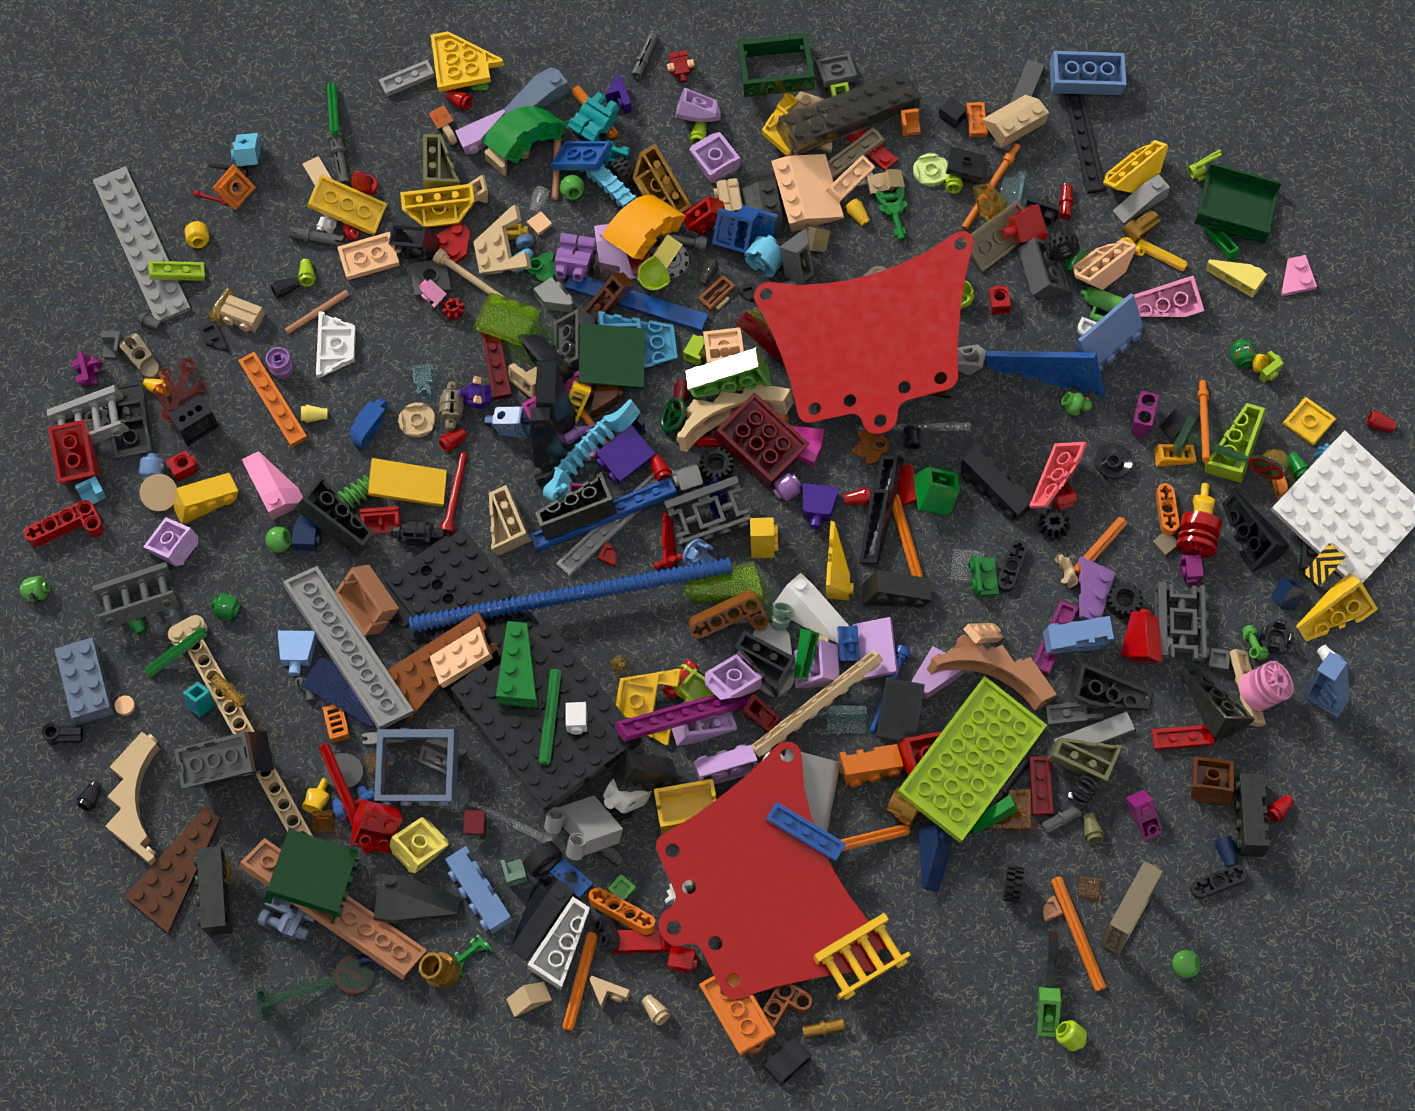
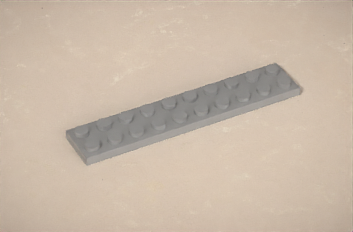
(139, 242)
(348, 648)

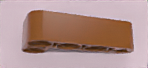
(727, 618)
(782, 1003)

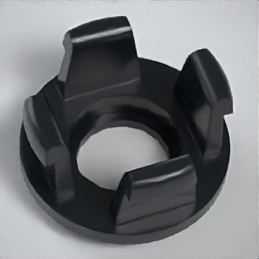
(1277, 626)

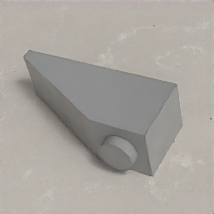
(1142, 199)

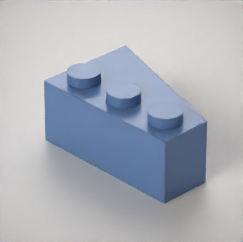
(1078, 636)

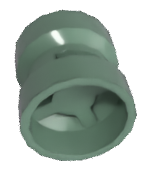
(780, 618)

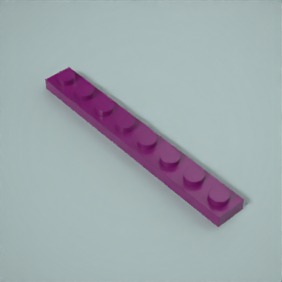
(677, 716)

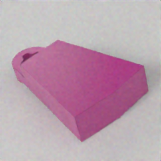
(815, 438)

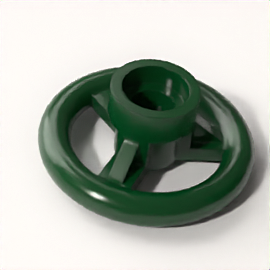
(675, 416)

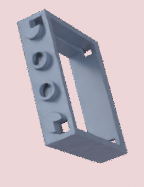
(417, 734)

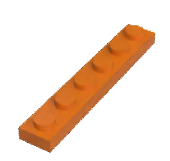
(273, 399)

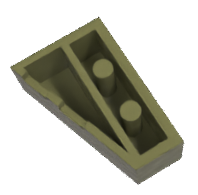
(437, 166)
(1085, 757)

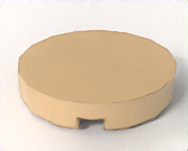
(422, 420)
(158, 492)

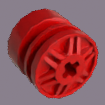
(1199, 534)

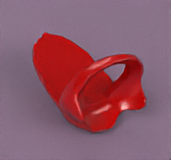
(363, 184)

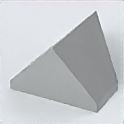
(970, 359)

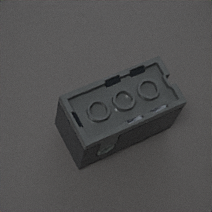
(224, 759)

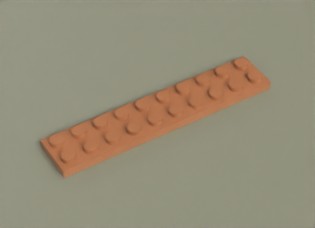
(356, 924)

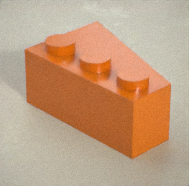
(870, 765)

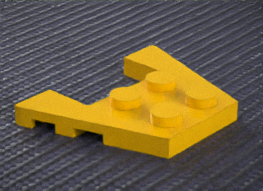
(769, 130)
(639, 694)

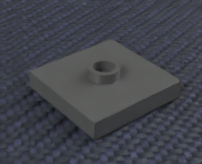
(836, 70)

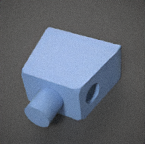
(296, 649)

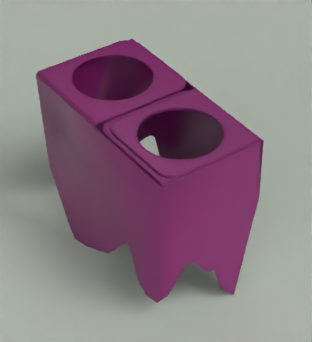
(1139, 428)

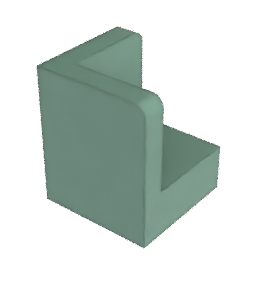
(514, 872)

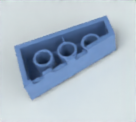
(1330, 685)
(478, 891)

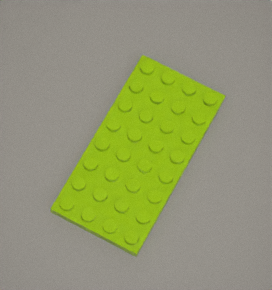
(971, 759)

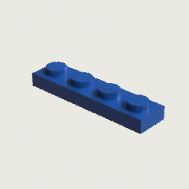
(805, 831)

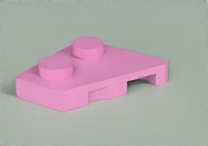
(1298, 276)

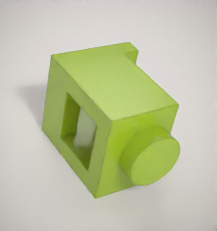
(695, 350)

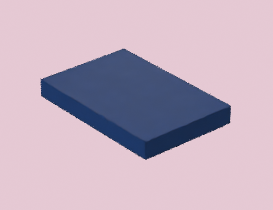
(581, 155)

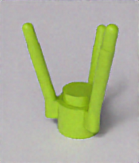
(1198, 169)

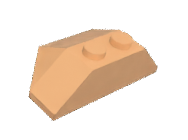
(1105, 264)

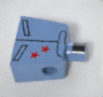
(510, 422)

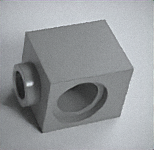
(687, 477)

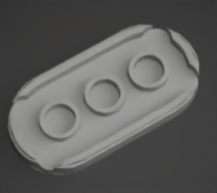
(781, 639)

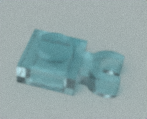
(422, 377)

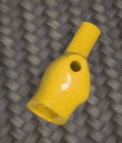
(1204, 502)
(316, 798)

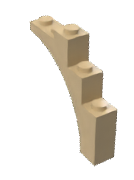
(707, 415)

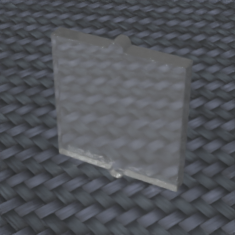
(960, 562)

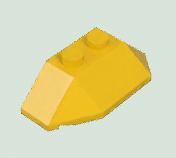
(1137, 167)
(438, 205)

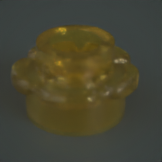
(618, 663)

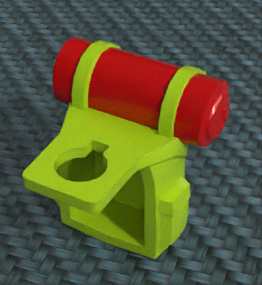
(691, 684)

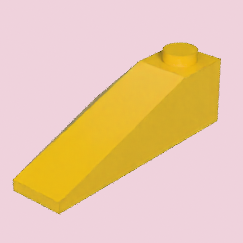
(1339, 605)

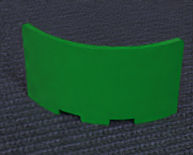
(520, 128)

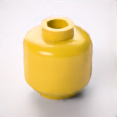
(196, 234)

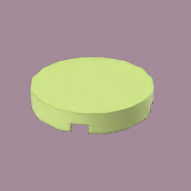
(927, 174)

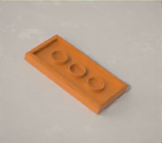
(740, 1017)

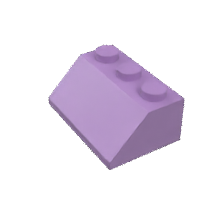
(726, 764)

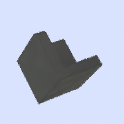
(111, 344)

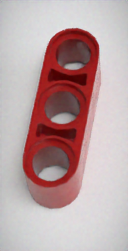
(632, 942)

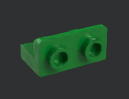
(984, 576)

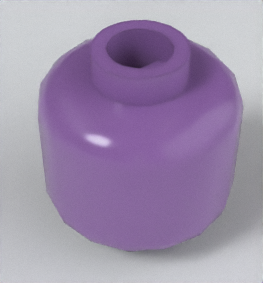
(787, 487)

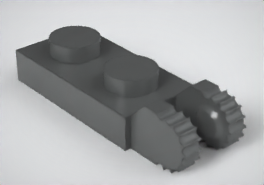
(1070, 714)

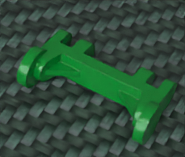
(479, 946)

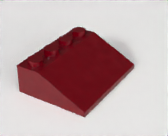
(761, 440)

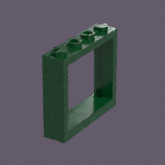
(772, 46)

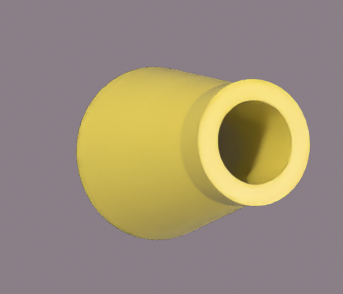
(312, 413)

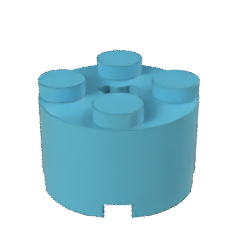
(764, 255)

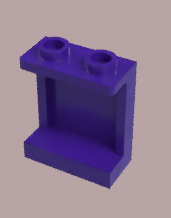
(624, 455)

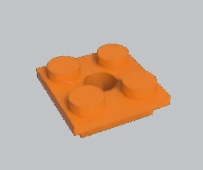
(225, 183)

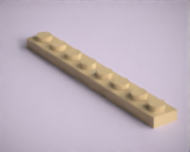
(817, 702)

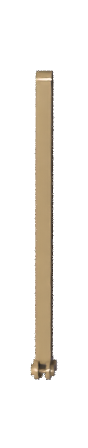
(178, 633)

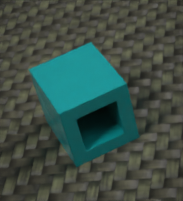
(198, 699)

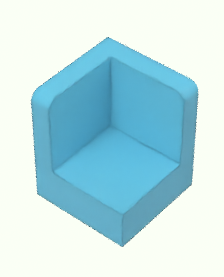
(91, 490)

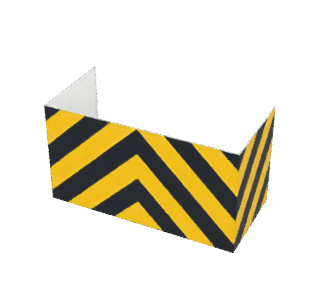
(1325, 563)

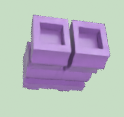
(574, 262)

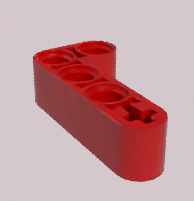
(62, 527)

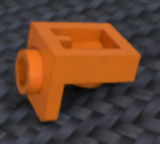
(440, 117)

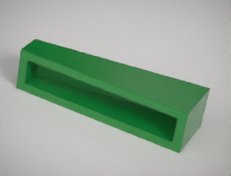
(1223, 242)
(805, 654)
(995, 813)

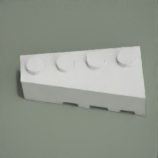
(558, 948)

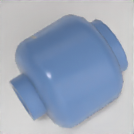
(151, 465)

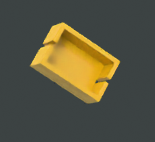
(682, 802)

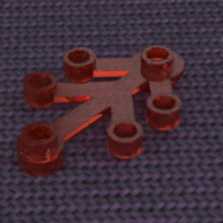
(176, 392)

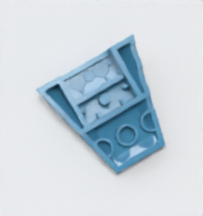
(659, 337)

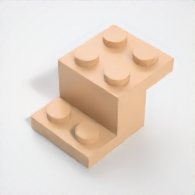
(722, 344)

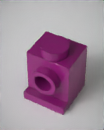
(1191, 569)

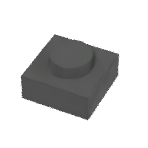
(1219, 659)

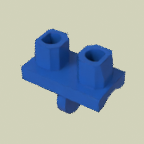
(848, 643)

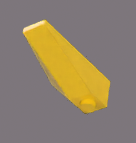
(838, 575)

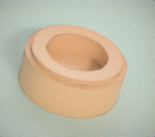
(124, 705)

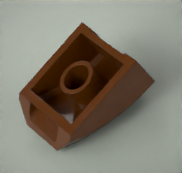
(1212, 780)

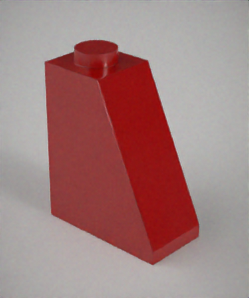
(1142, 638)

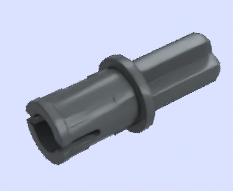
(1061, 819)

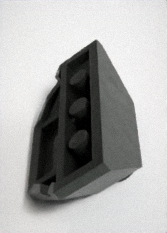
(763, 194)

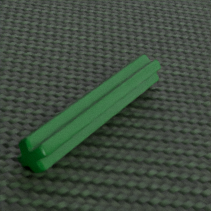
(333, 109)
(175, 651)

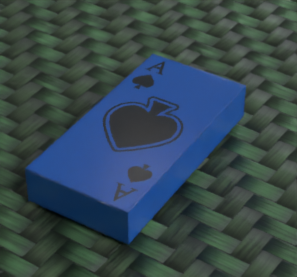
(571, 877)

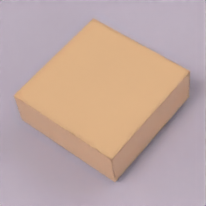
(539, 223)

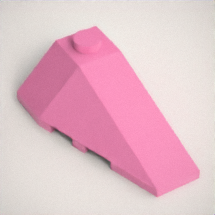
(1171, 300)
(274, 488)

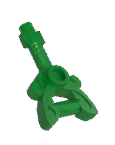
(893, 209)

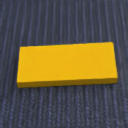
(347, 205)
(407, 482)

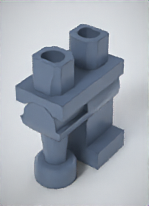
(291, 921)

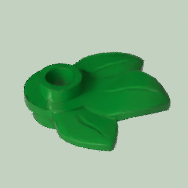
(545, 266)

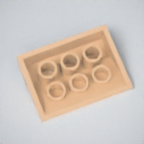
(803, 190)

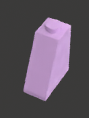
(937, 681)

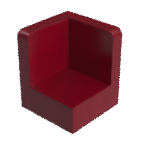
(475, 822)

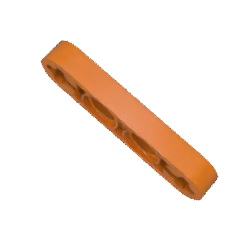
(624, 908)

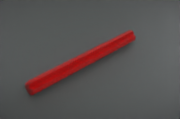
(340, 784)

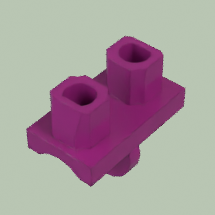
(89, 367)

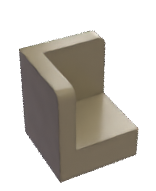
(818, 238)

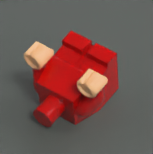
(680, 65)

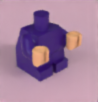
(475, 394)

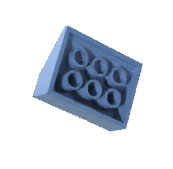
(1113, 332)

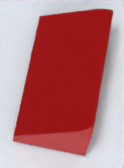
(906, 486)

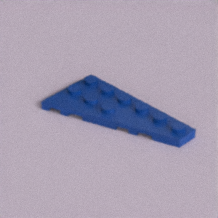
(1053, 368)

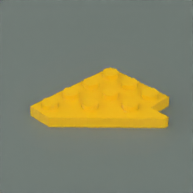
(460, 62)

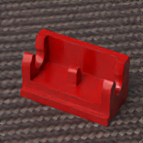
(381, 519)

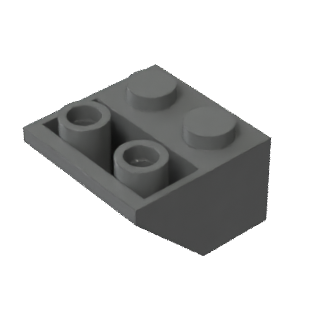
(797, 258)

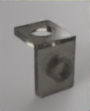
(602, 271)

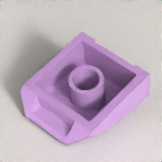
(697, 107)
(715, 157)
(172, 542)
(732, 679)

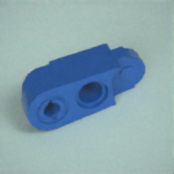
(368, 423)

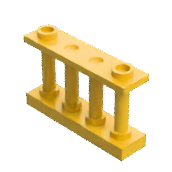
(861, 936)

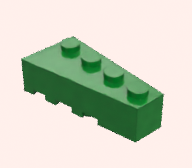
(516, 674)

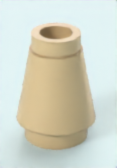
(657, 1012)

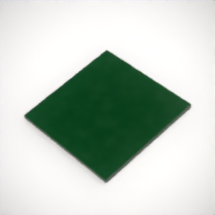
(611, 355)

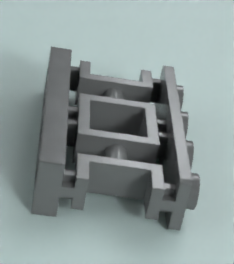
(703, 495)
(1166, 621)

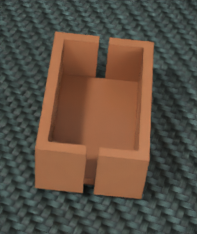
(366, 600)

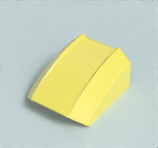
(418, 844)

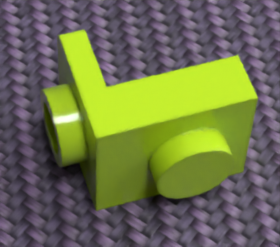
(1271, 371)

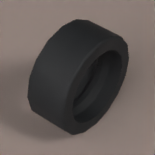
(542, 859)

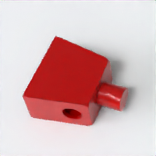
(1026, 225)

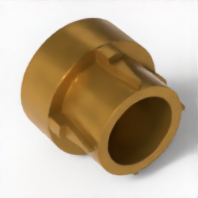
(902, 809)
(440, 969)

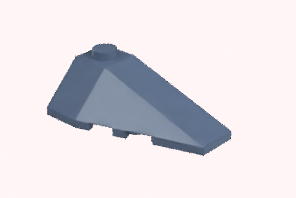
(541, 90)

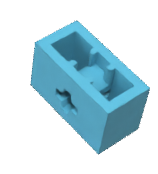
(246, 149)

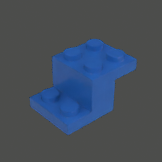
(740, 229)

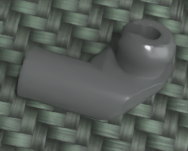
(310, 697)

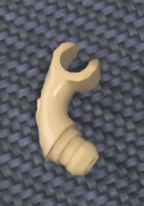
(1068, 569)

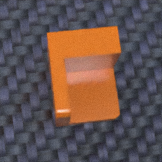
(910, 122)

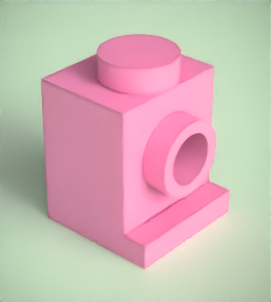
(432, 292)

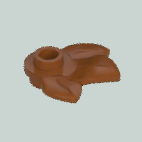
(867, 447)

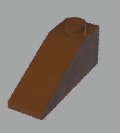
(610, 294)

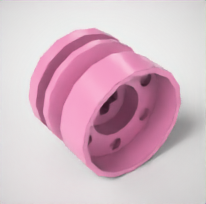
(1266, 686)

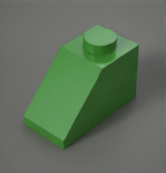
(1048, 1011)

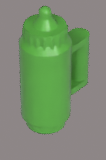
(1100, 300)

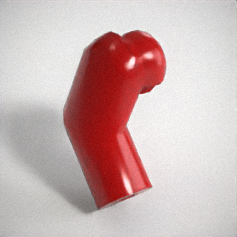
(349, 232)

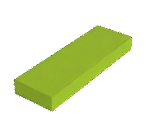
(176, 270)

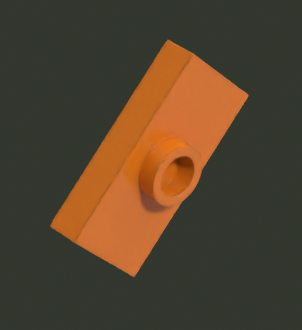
(975, 114)

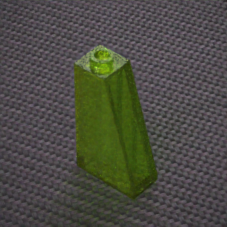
(723, 587)

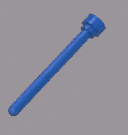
(902, 654)

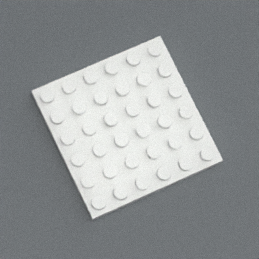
(1349, 503)

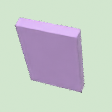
(878, 636)

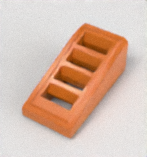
(338, 736)

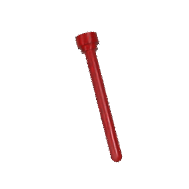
(448, 524)

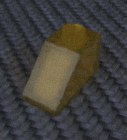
(988, 201)

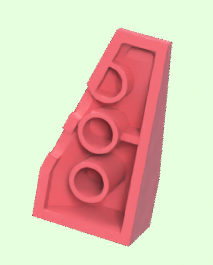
(1058, 470)

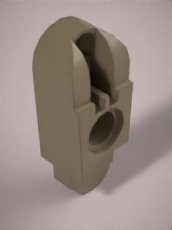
(147, 366)

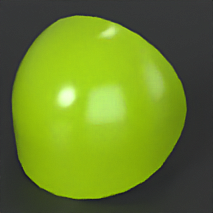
(653, 274)

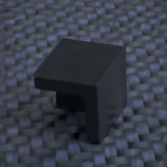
(952, 112)

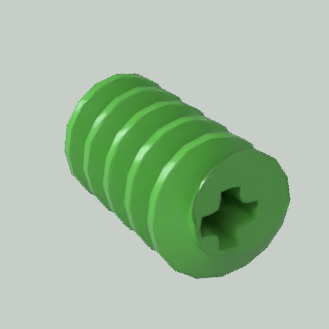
(356, 492)

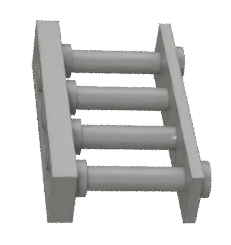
(92, 403)

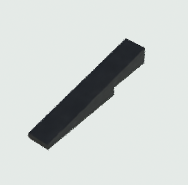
(880, 507)

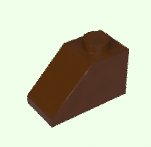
(605, 398)

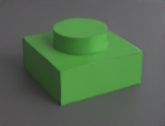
(622, 888)

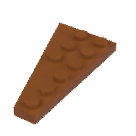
(416, 673)

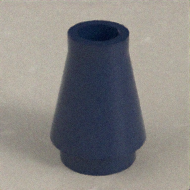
(1226, 849)

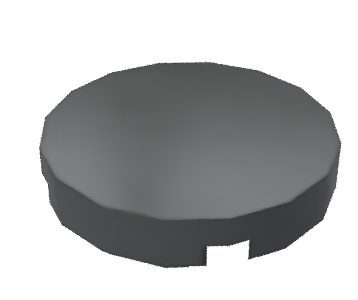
(350, 768)

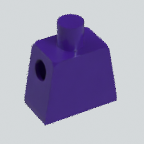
(819, 503)

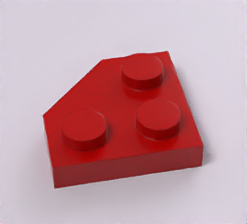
(455, 241)

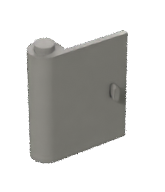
(819, 784)

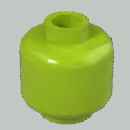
(1071, 1035)

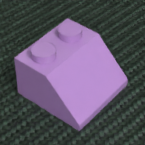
(823, 668)

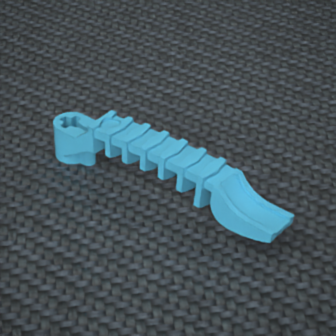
(611, 185)
(617, 421)

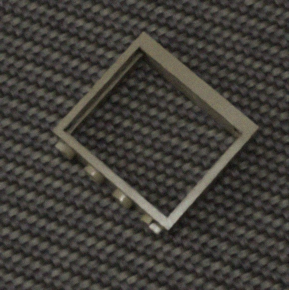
(1131, 907)

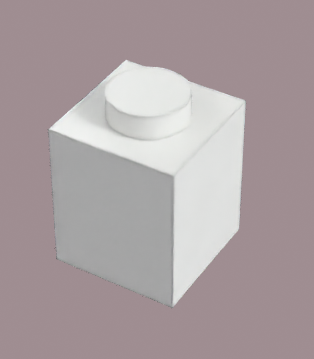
(576, 717)

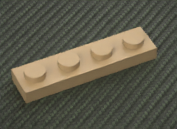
(1241, 666)

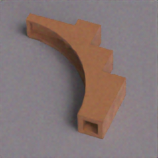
(997, 663)

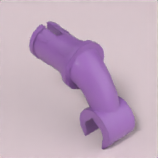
(577, 432)

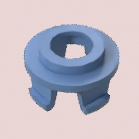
(692, 555)

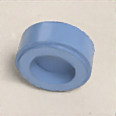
(524, 241)

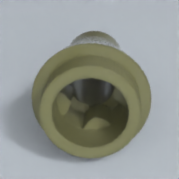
(1092, 830)

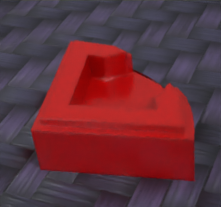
(608, 555)

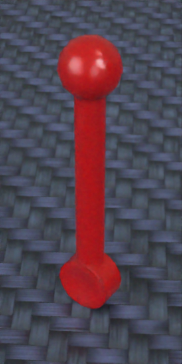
(196, 193)

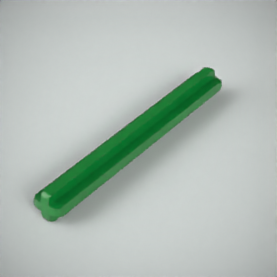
(550, 717)

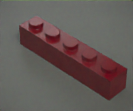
(759, 334)

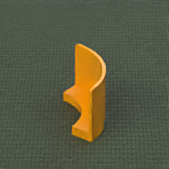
(640, 223)

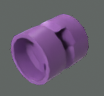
(279, 363)

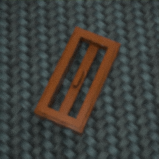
(701, 298)

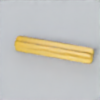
(1163, 255)

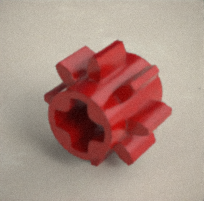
(453, 309)

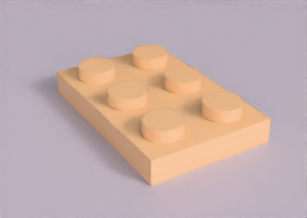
(368, 256)
(461, 657)

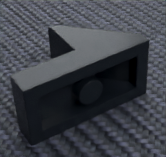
(1175, 421)

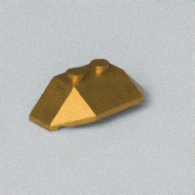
(656, 178)

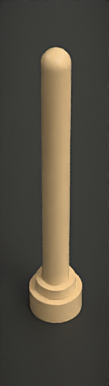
(442, 258)

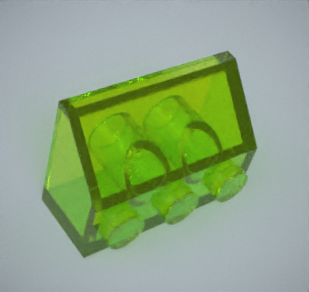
(507, 318)

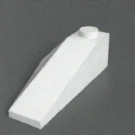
(811, 608)

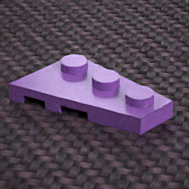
(1095, 587)

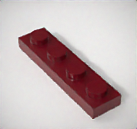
(496, 366)

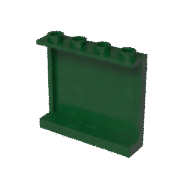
(1237, 202)
(312, 873)

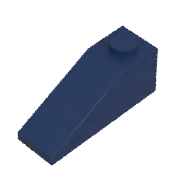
(934, 854)

